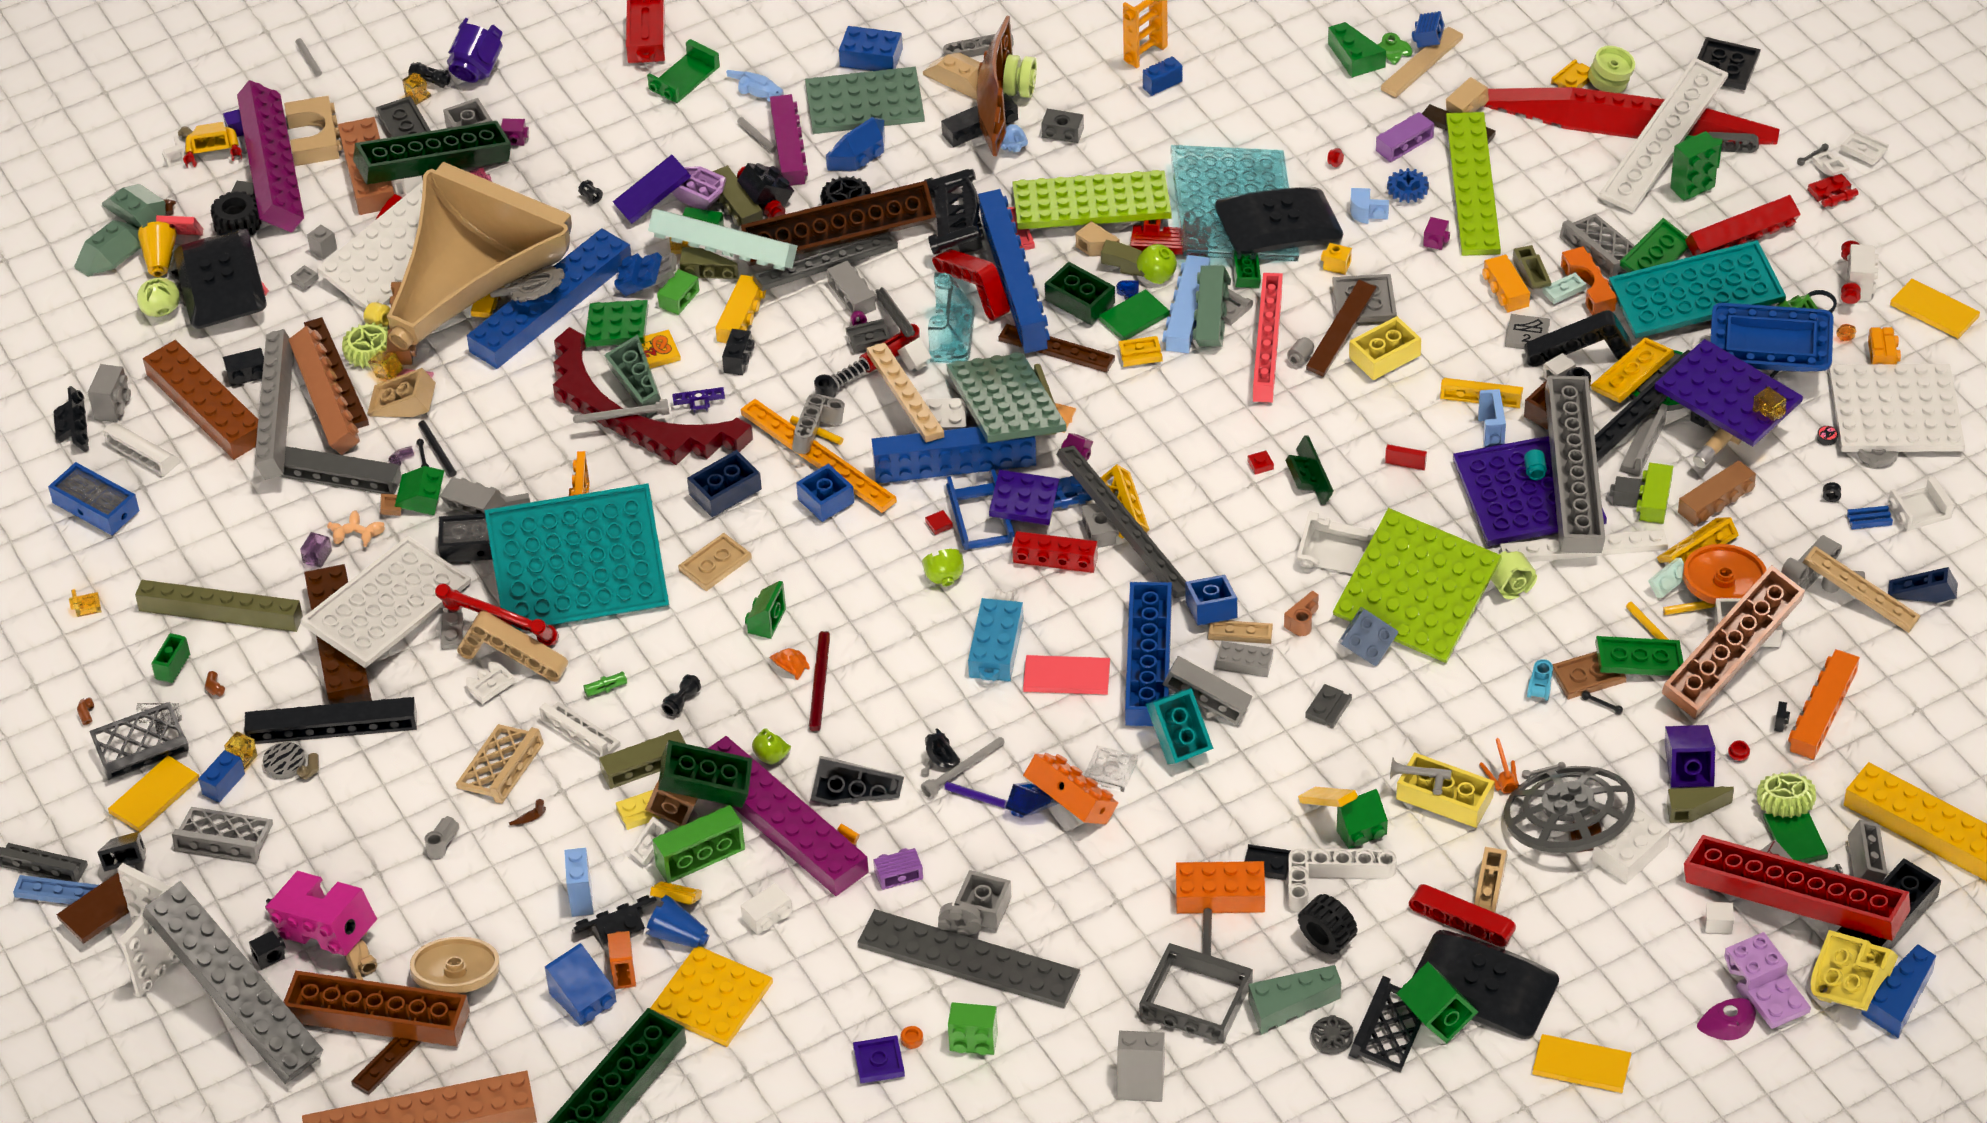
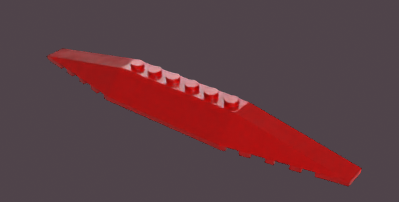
(1611, 112)

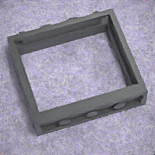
(1204, 965)

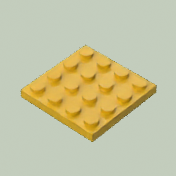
(712, 995)

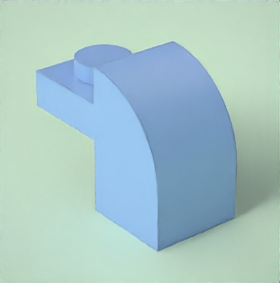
(1364, 208)

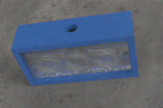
(93, 498)

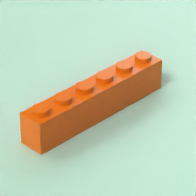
(1824, 704)

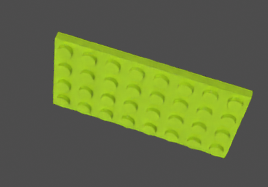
(1091, 198)

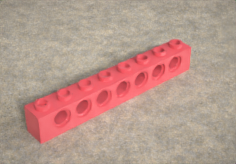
(1267, 337)

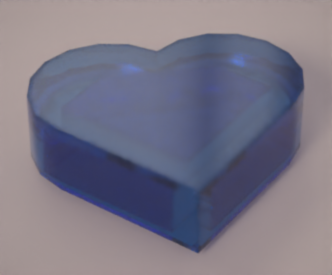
(1127, 288)

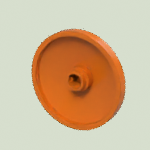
(1721, 572)

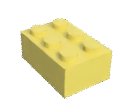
(1385, 348)

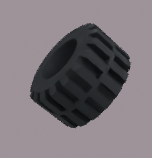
(235, 212)
(1327, 924)

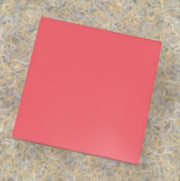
(182, 224)

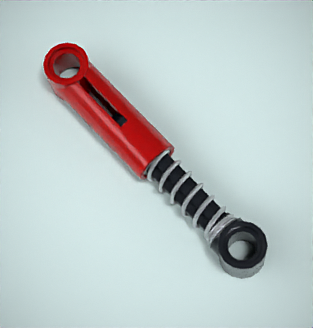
(828, 385)

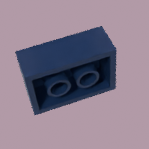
(724, 483)

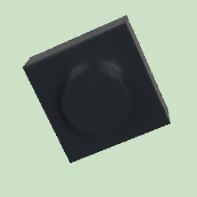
(1782, 716)

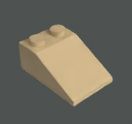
(403, 396)

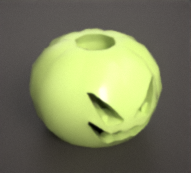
(158, 298)

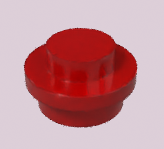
(1335, 157)
(1739, 750)

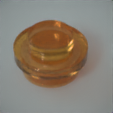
(1846, 332)

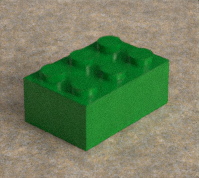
(1694, 166)

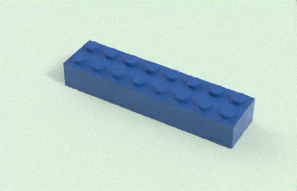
(955, 454)
(1147, 648)

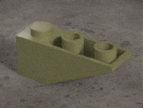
(707, 264)
(1694, 803)

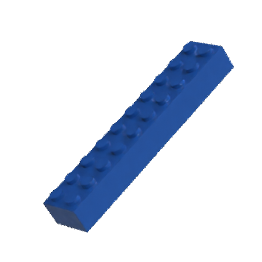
(1014, 271)
(522, 322)

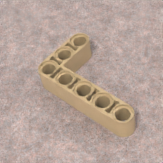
(512, 643)

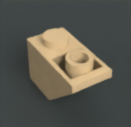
(1092, 239)

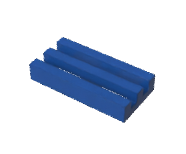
(1869, 517)

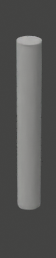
(309, 58)
(756, 134)

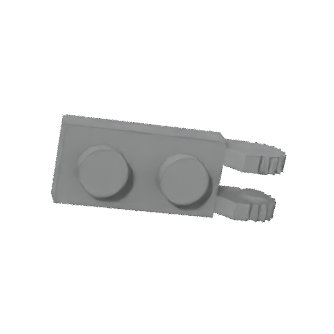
(451, 629)

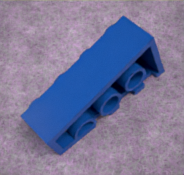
(1901, 991)

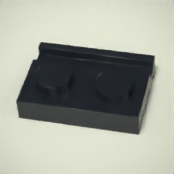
(1275, 860)

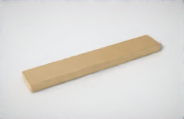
(1421, 63)
(1861, 589)

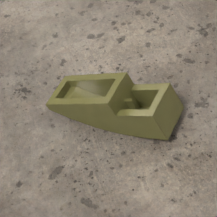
(1121, 256)
(1531, 267)

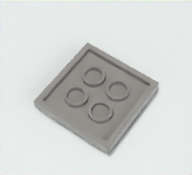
(1381, 305)

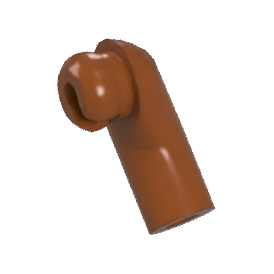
(212, 686)
(82, 709)

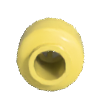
(376, 313)

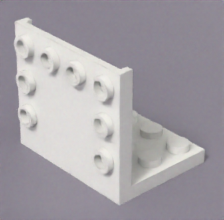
(143, 947)

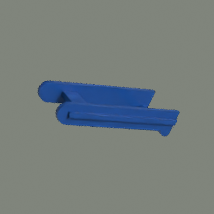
(972, 492)

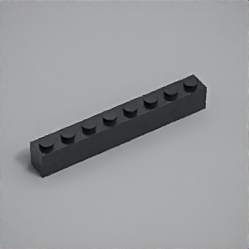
(331, 720)

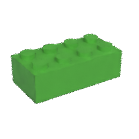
(698, 844)

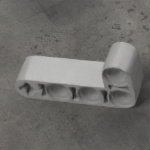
(816, 410)
(1801, 573)

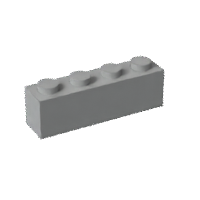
(1208, 690)

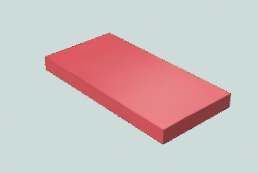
(1066, 674)

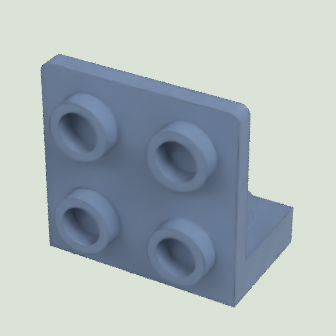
(1368, 636)

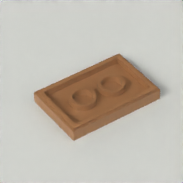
(1583, 675)

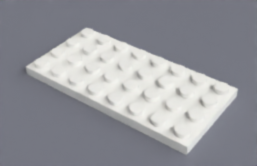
(377, 254)
(384, 602)

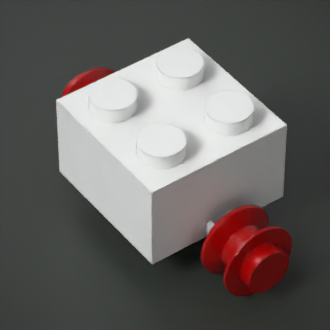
(1860, 272)

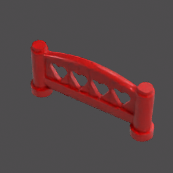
(454, 601)

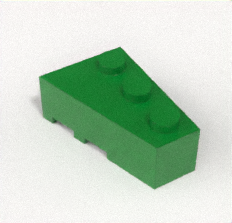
(1355, 50)

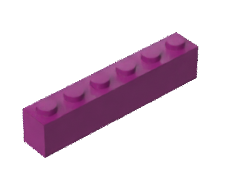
(787, 139)

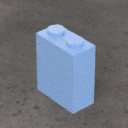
(578, 882)

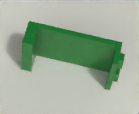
(686, 73)

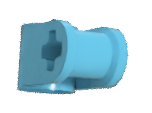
(1541, 680)

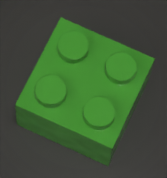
(972, 1028)

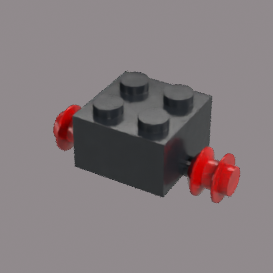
(766, 187)

